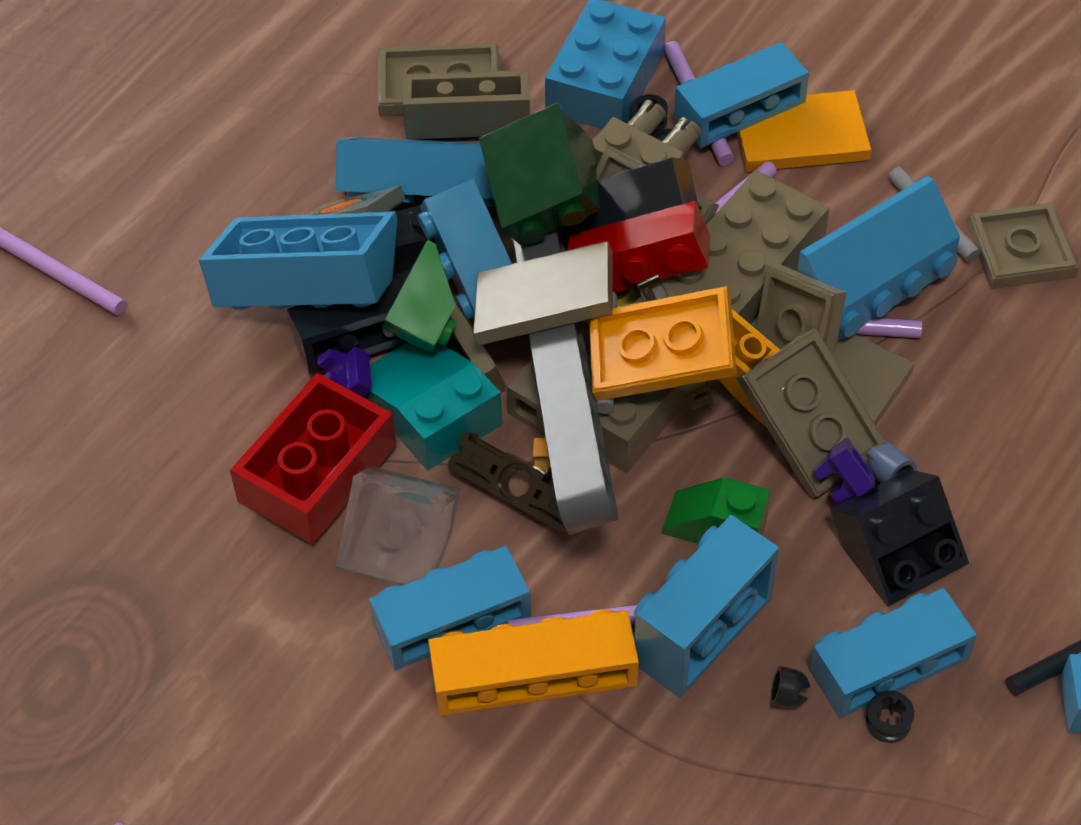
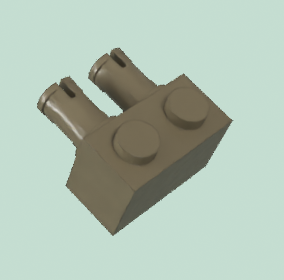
(635, 138)

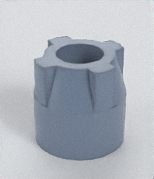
(888, 461)

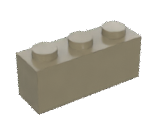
(463, 102)

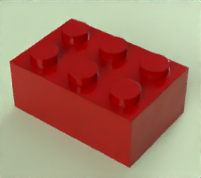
(308, 455)

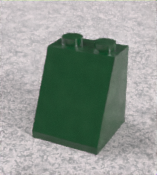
(541, 174)

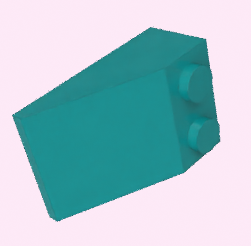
(434, 400)

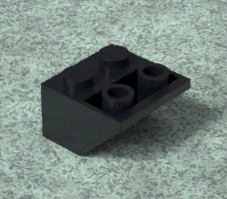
(901, 534)

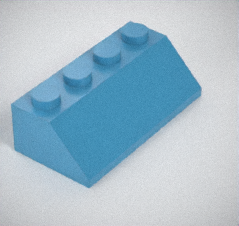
(416, 165)
(885, 254)
(301, 260)

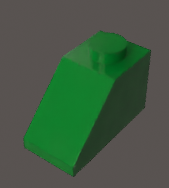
(423, 304)
(711, 503)

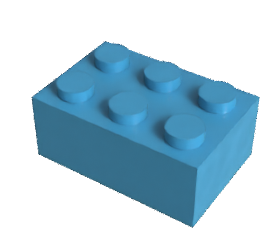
(605, 62)
(704, 604)

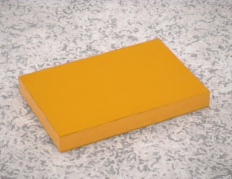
(811, 134)
(663, 344)

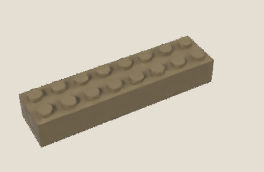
(753, 229)

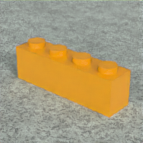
(533, 662)

